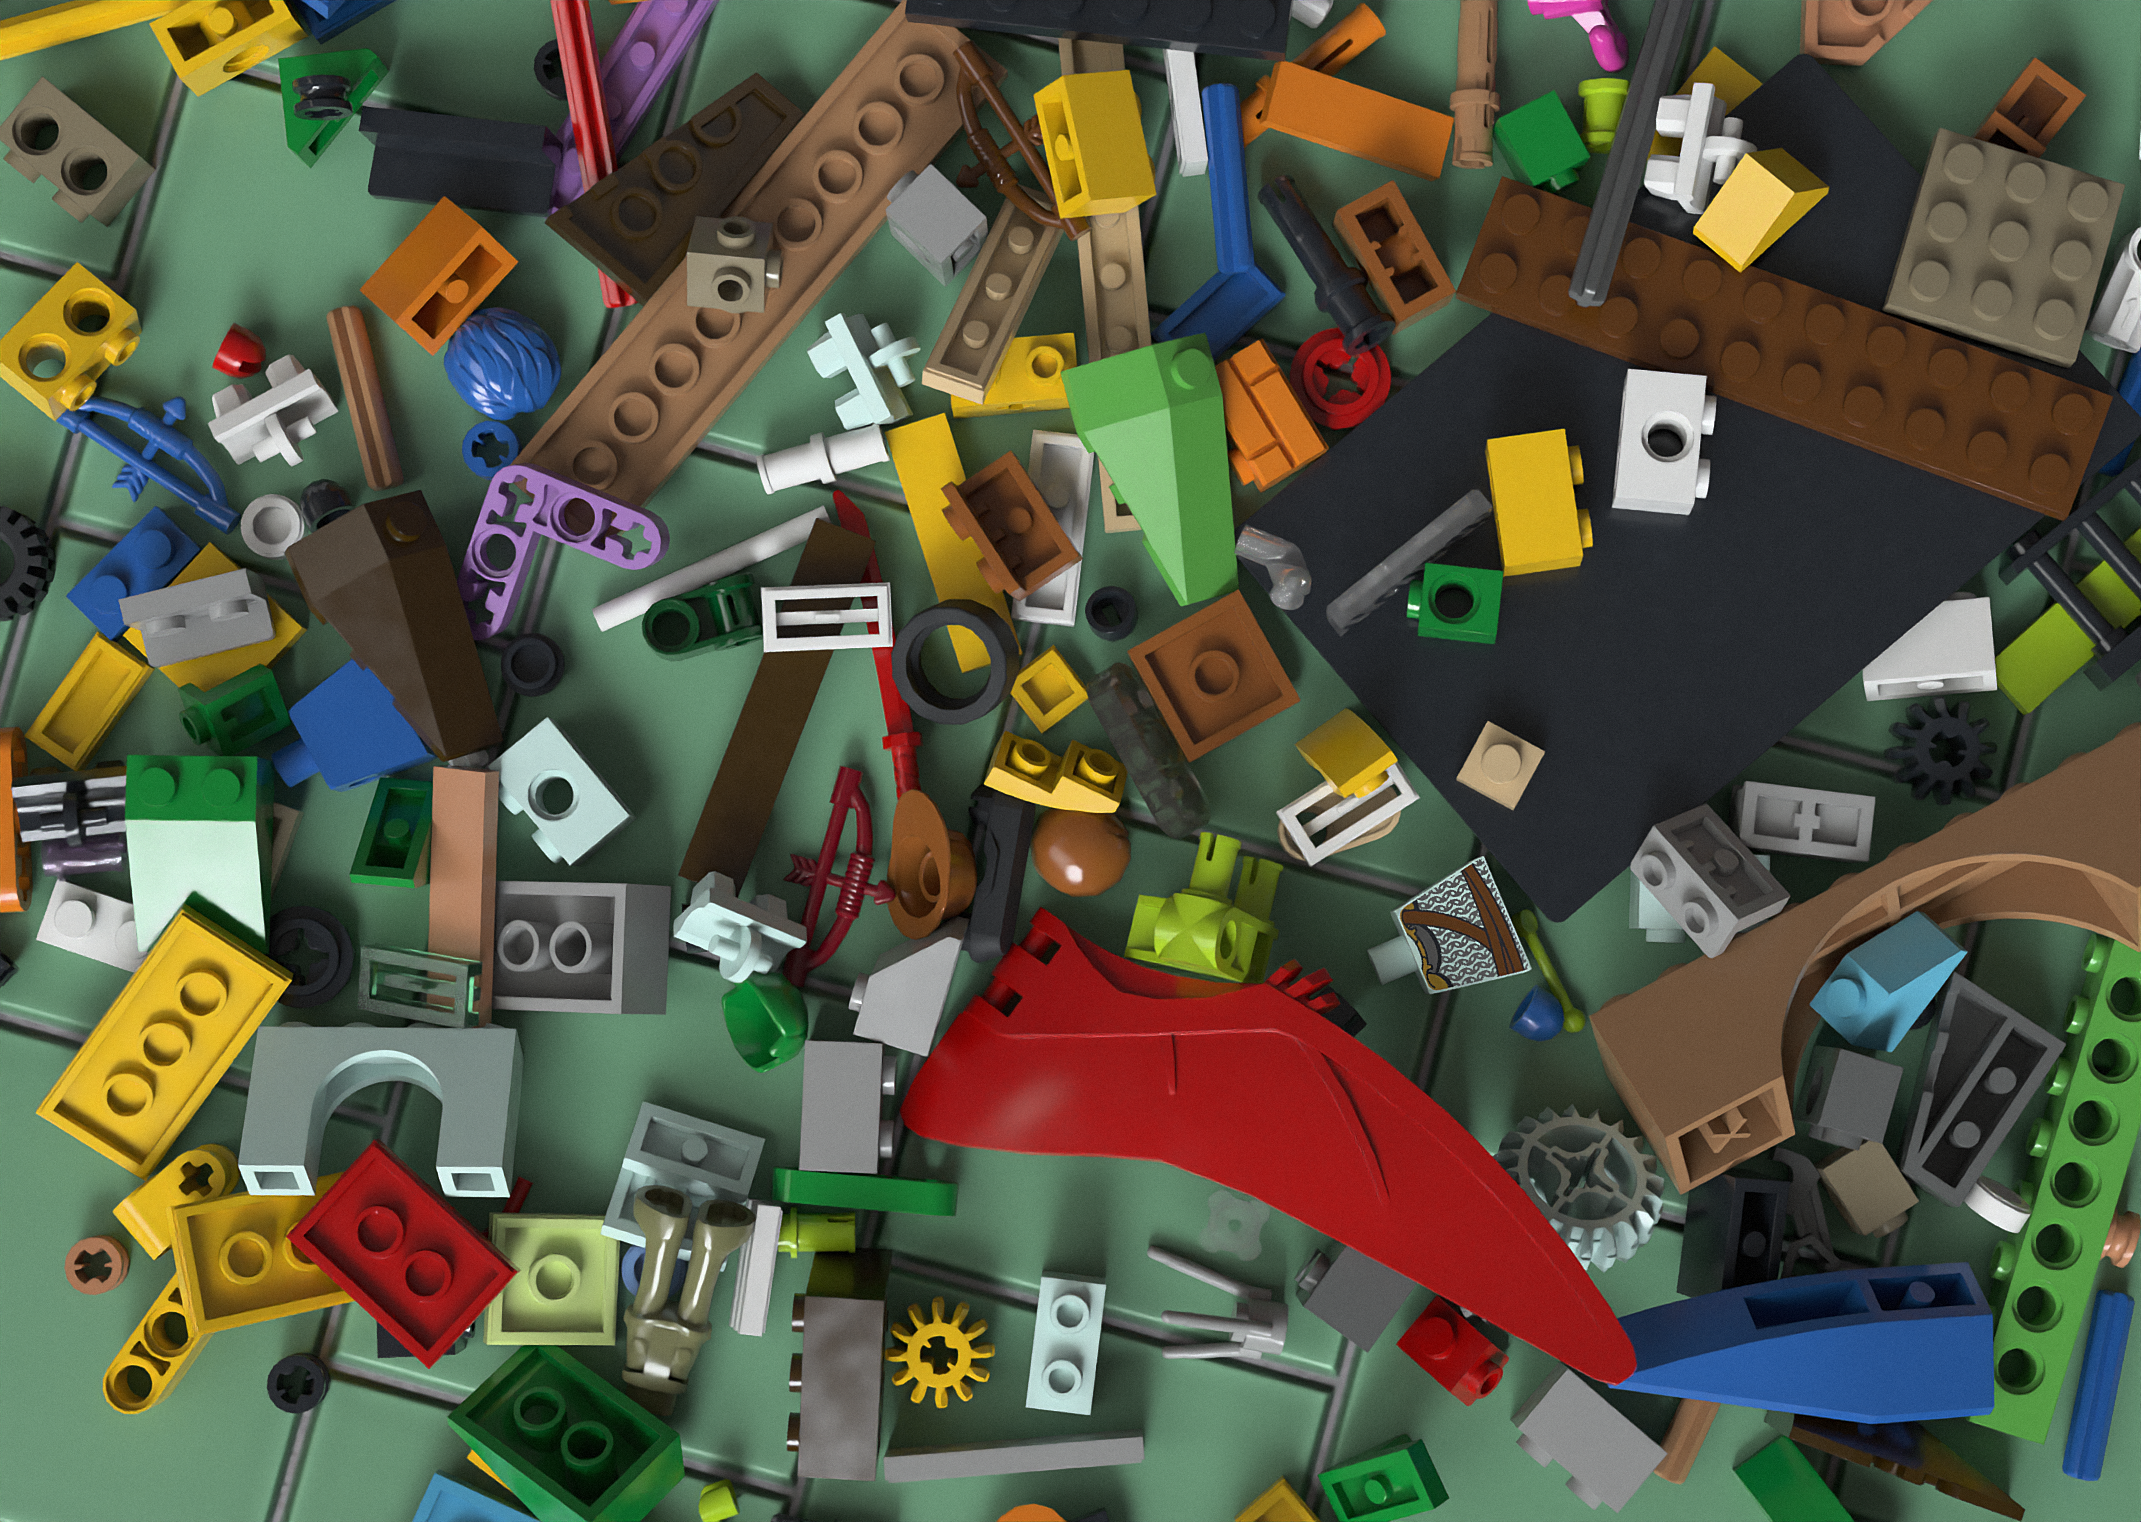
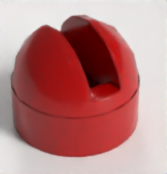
(240, 353)

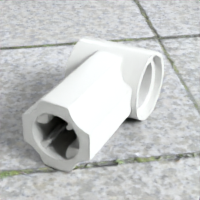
(2118, 308)

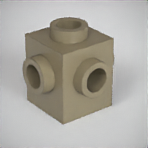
(732, 264)

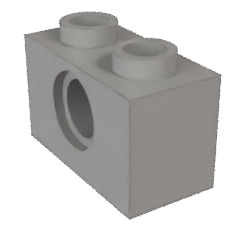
(936, 223)

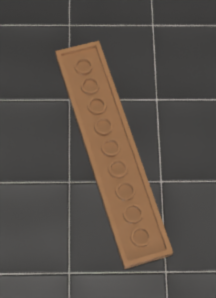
(826, 199)

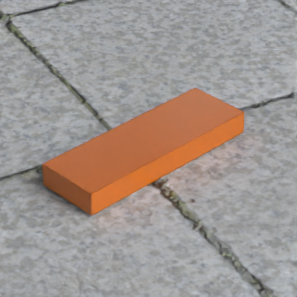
(1356, 120)

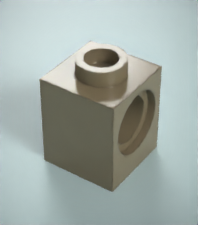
(1866, 1188)

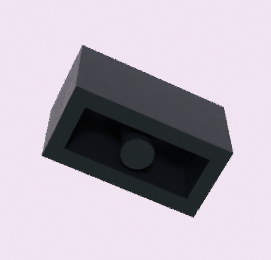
(1732, 1232)

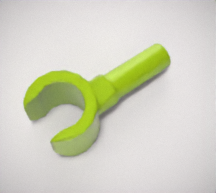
(718, 1501)

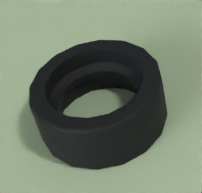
(922, 695)

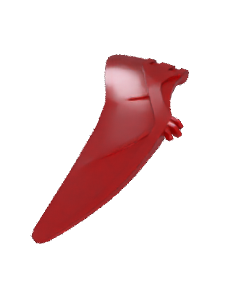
(1264, 1102)

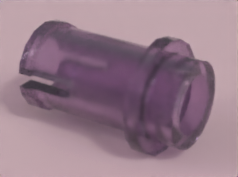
(99, 854)

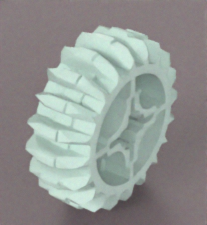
(1620, 1189)

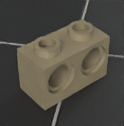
(79, 146)

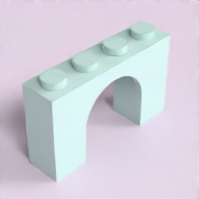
(309, 1070)

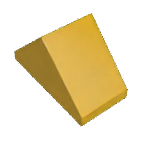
(1758, 205)

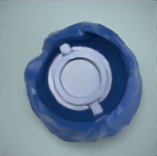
(502, 363)

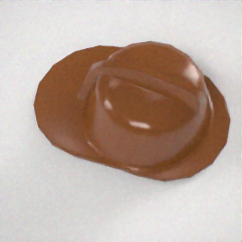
(928, 867)

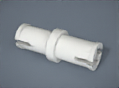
(822, 458)

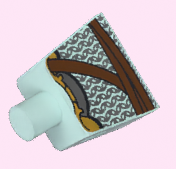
(1452, 934)

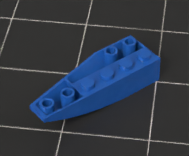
(1827, 1345)

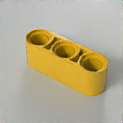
(156, 1353)

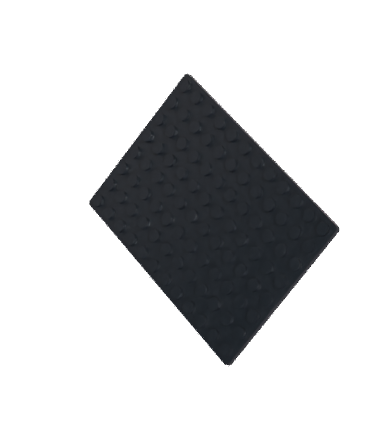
(1678, 632)

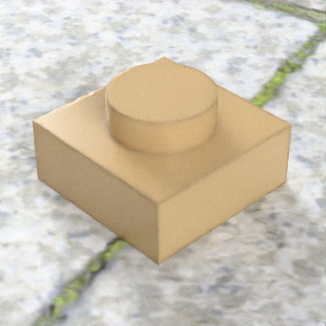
(1500, 765)

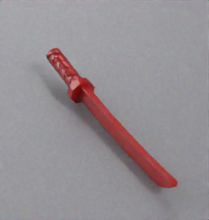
(901, 736)

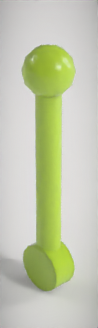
(1526, 926)

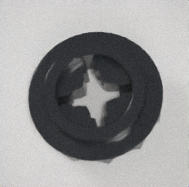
(323, 934)

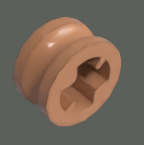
(2122, 1238)
(75, 1266)

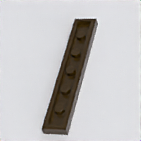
(773, 715)

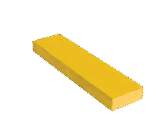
(926, 463)

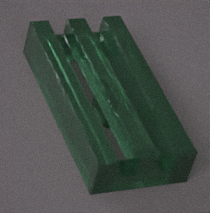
(463, 990)

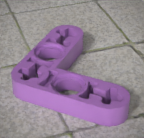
(547, 518)

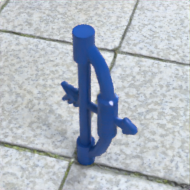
(161, 434)

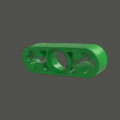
(865, 1191)

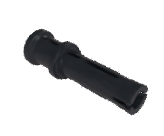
(1339, 287)

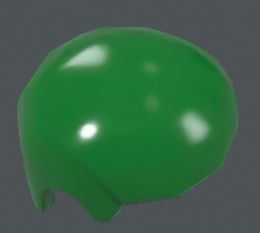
(766, 1020)

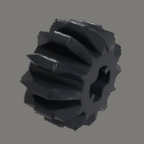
(1938, 725)

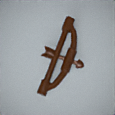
(977, 72)

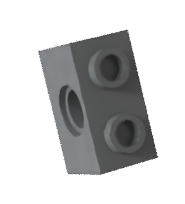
(1847, 1097)

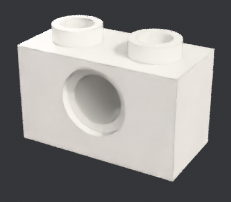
(1662, 402)

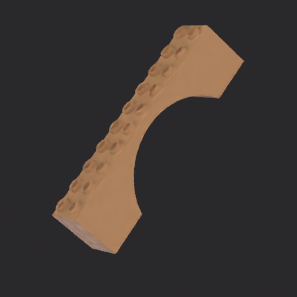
(1719, 1041)

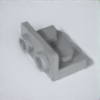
(201, 617)
(1706, 878)

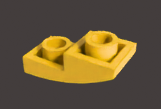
(1348, 754)
(1076, 782)

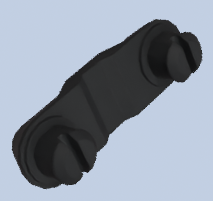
(999, 894)

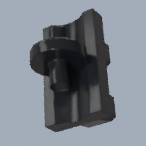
(71, 803)

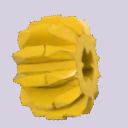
(924, 1367)

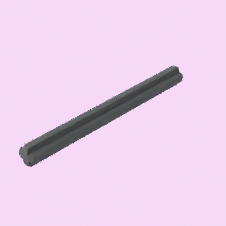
(1628, 152)

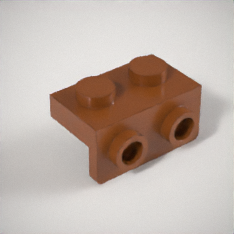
(1011, 527)

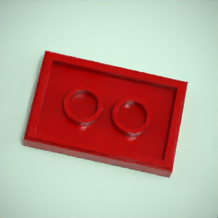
(403, 1253)

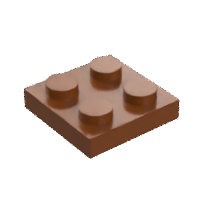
(1213, 676)

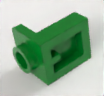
(234, 712)

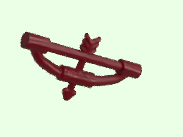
(818, 875)

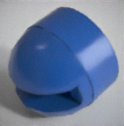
(1538, 1015)

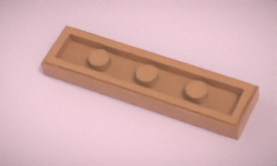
(464, 875)

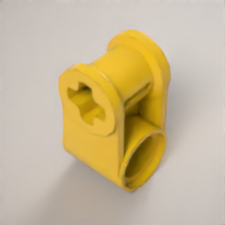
(144, 1209)

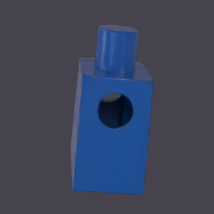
(349, 734)

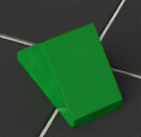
(310, 137)

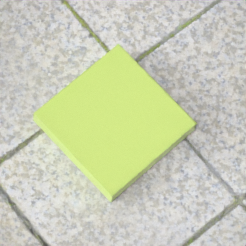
(564, 1281)

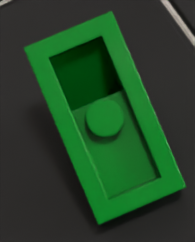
(396, 836)
(1384, 1483)

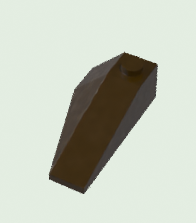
(397, 604)
(1901, 1450)

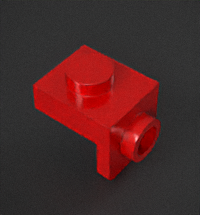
(1454, 1352)

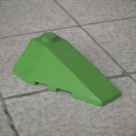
(1164, 445)

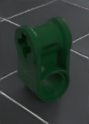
(709, 618)

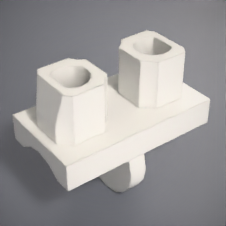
(1705, 144)
(273, 419)

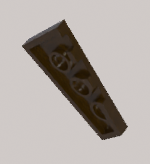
(643, 214)

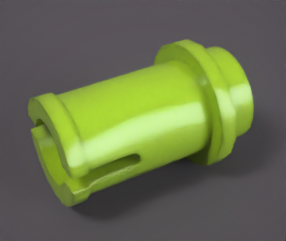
(816, 1232)

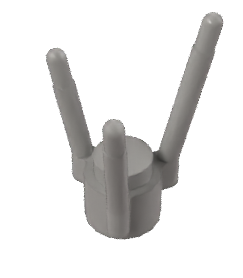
(1255, 1325)

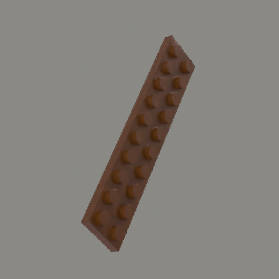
(1793, 352)

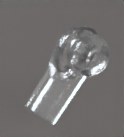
(1283, 563)

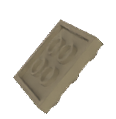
(2004, 248)

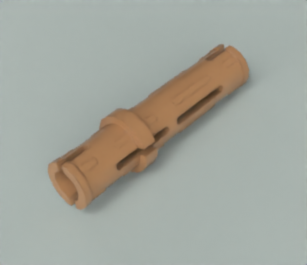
(1475, 84)

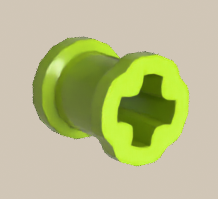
(1601, 111)

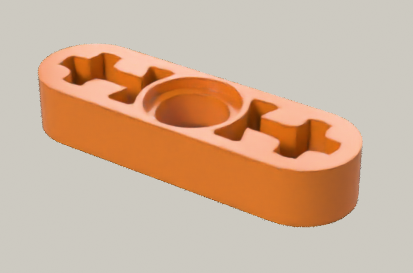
(15, 855)

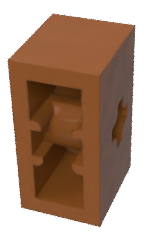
(1394, 256)

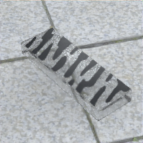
(1408, 561)

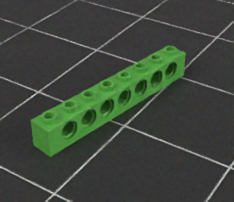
(2084, 1217)

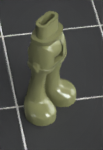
(667, 1333)

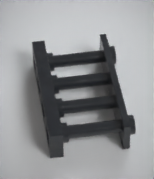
(2113, 647)

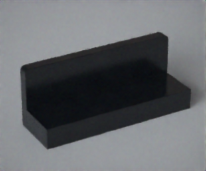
(464, 159)

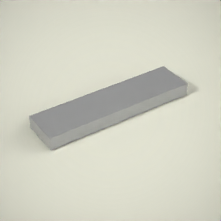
(1014, 1455)

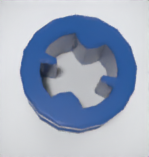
(475, 437)

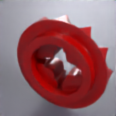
(1346, 409)

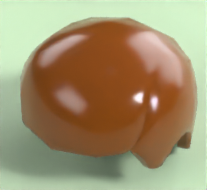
(1080, 851)

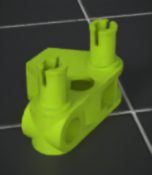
(1200, 929)

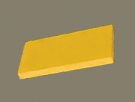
(164, 1042)

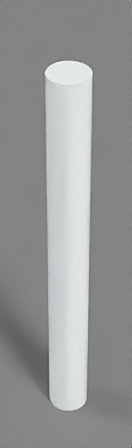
(708, 569)

